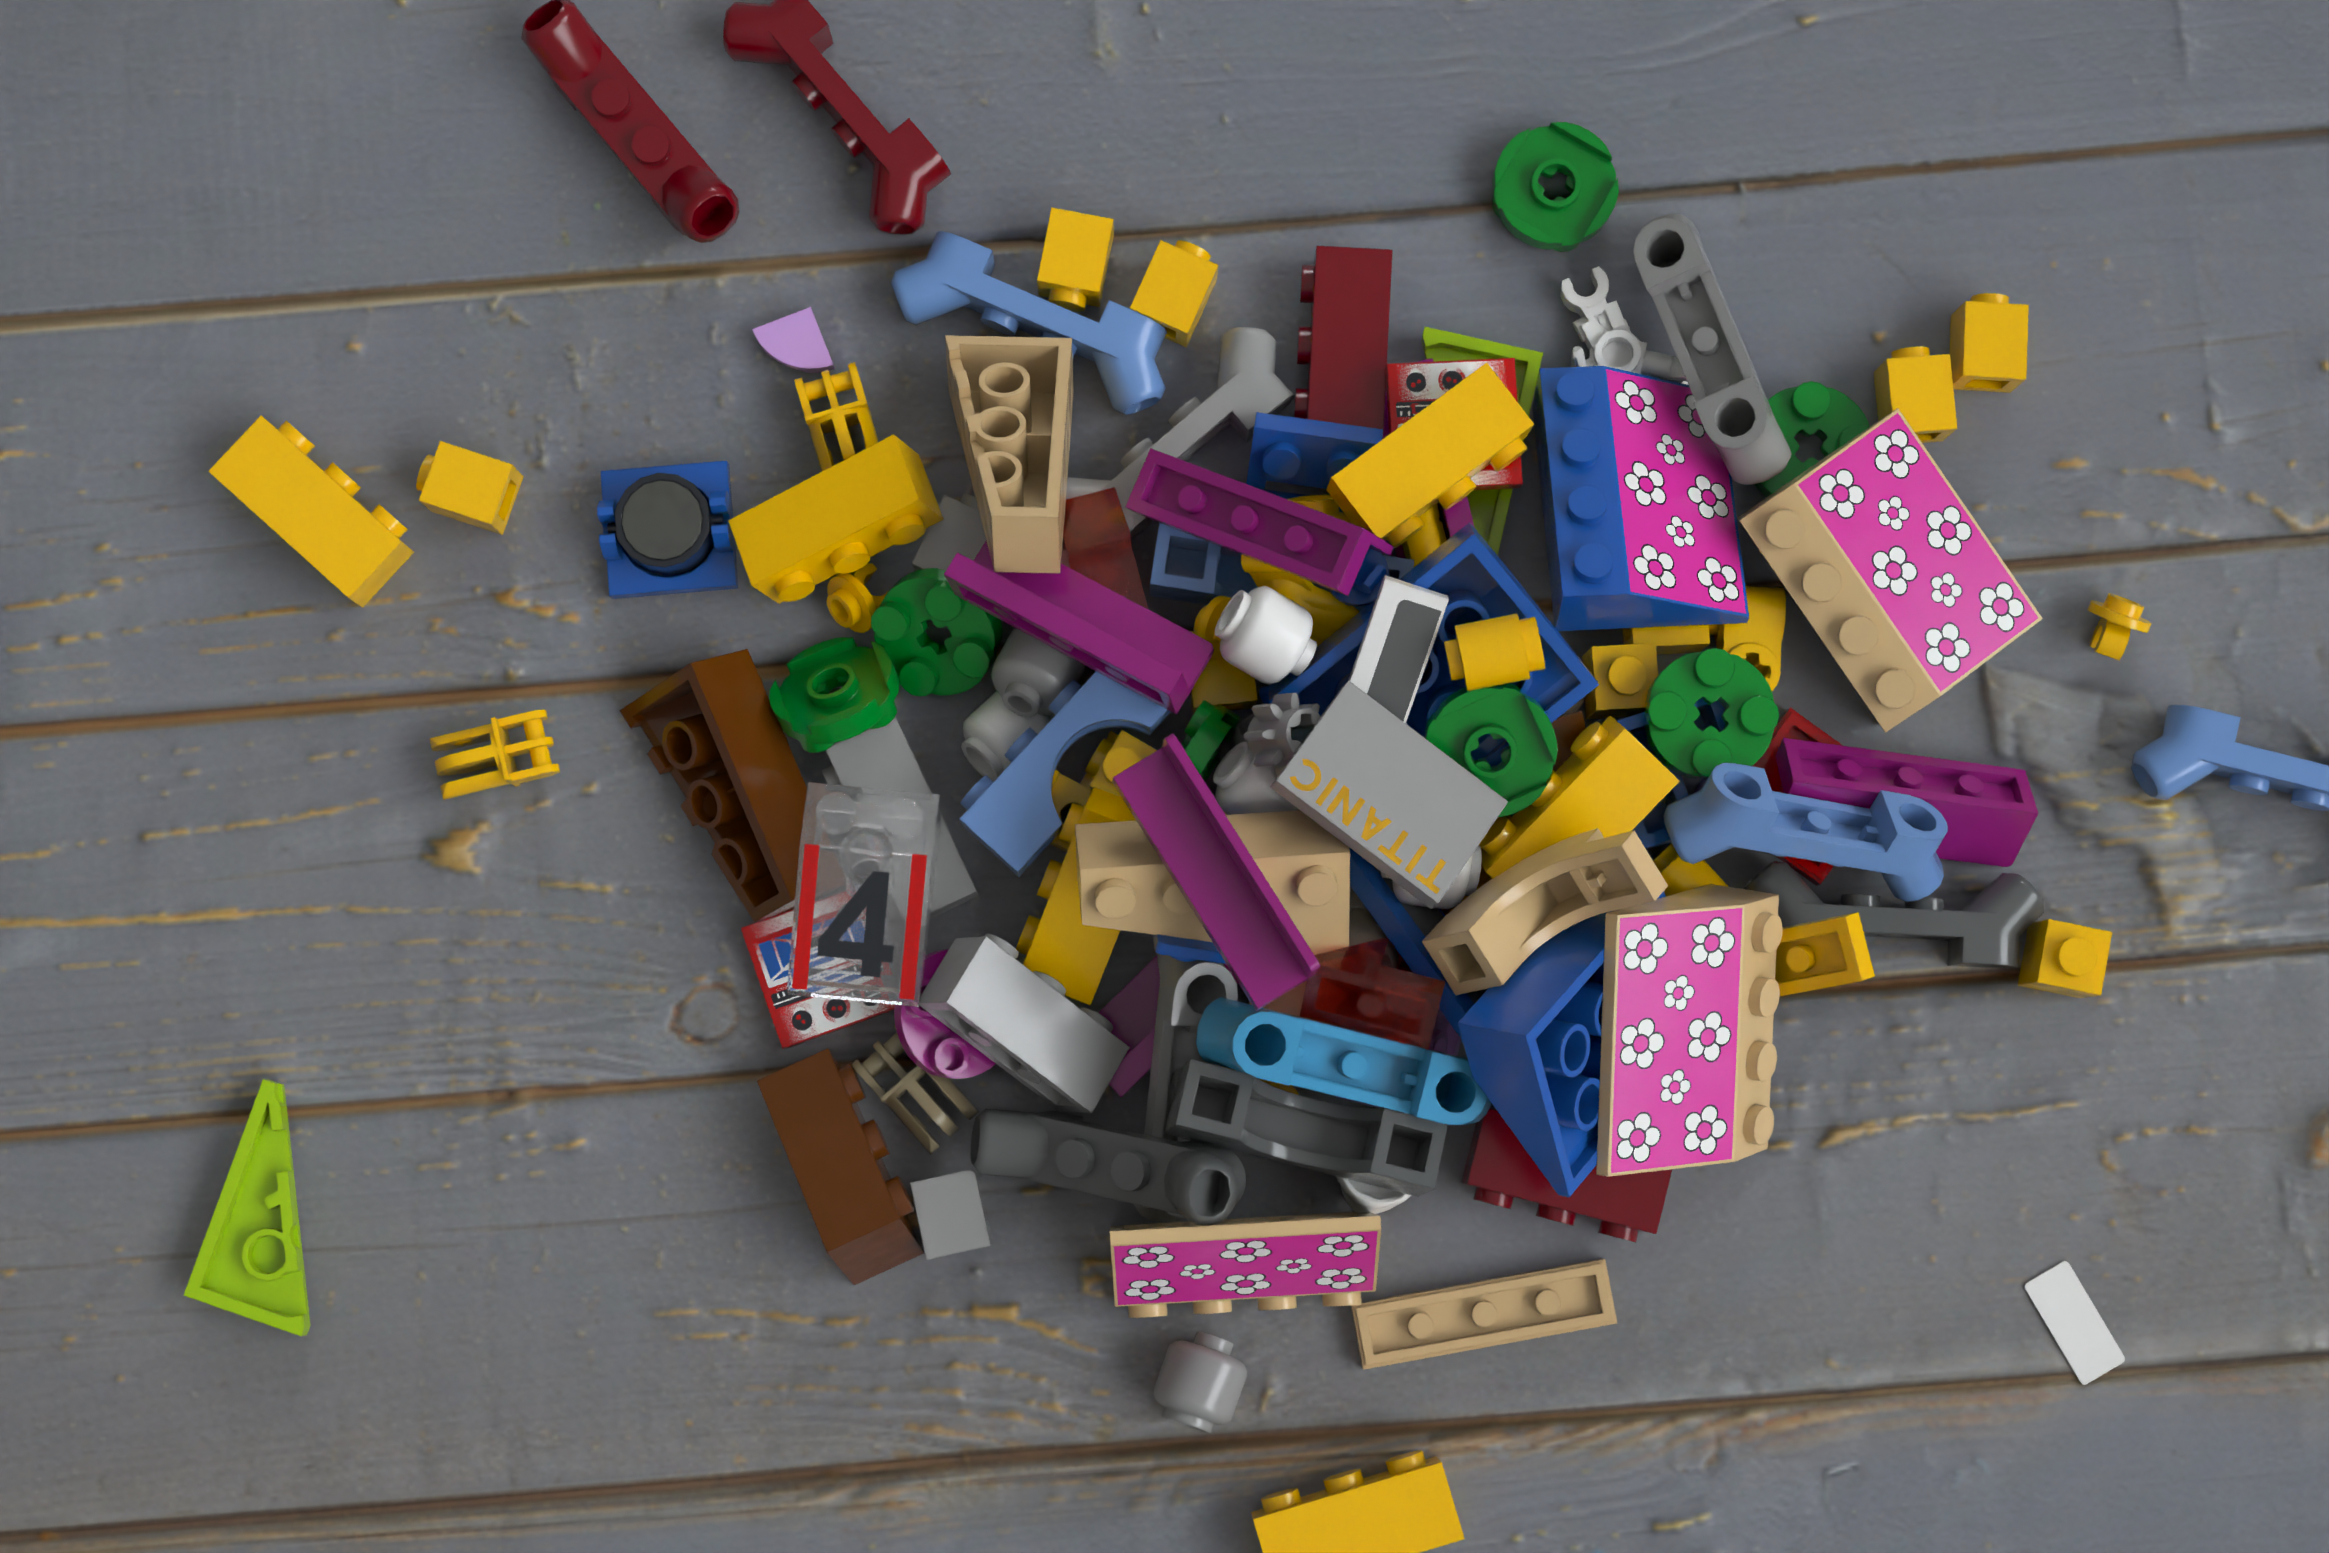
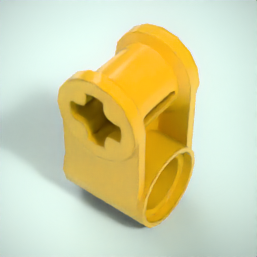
(1762, 635)

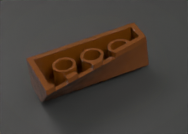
(736, 771)

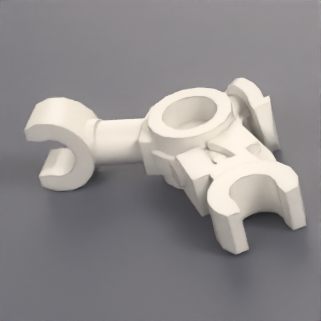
(1610, 337)

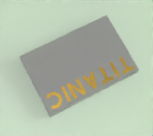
(1389, 794)

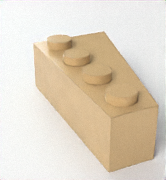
(1015, 433)
(1131, 890)

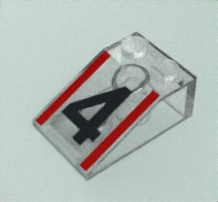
(864, 894)

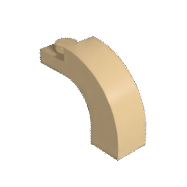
(1535, 900)

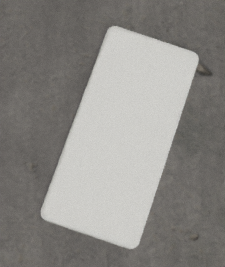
(2074, 1322)

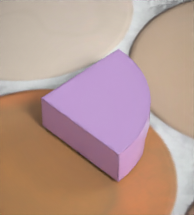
(795, 342)

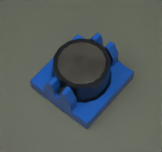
(668, 526)

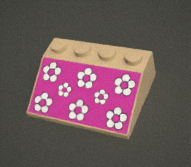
(1890, 570)
(1688, 1030)
(1245, 1260)

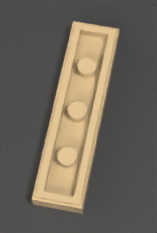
(1483, 1313)

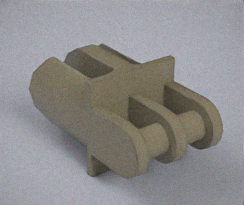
(910, 1082)

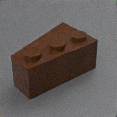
(841, 1166)

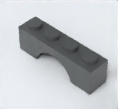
(1321, 1136)

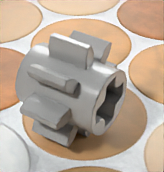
(1279, 729)

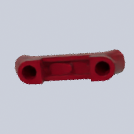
(630, 122)
(902, 161)

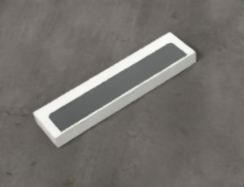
(1398, 644)

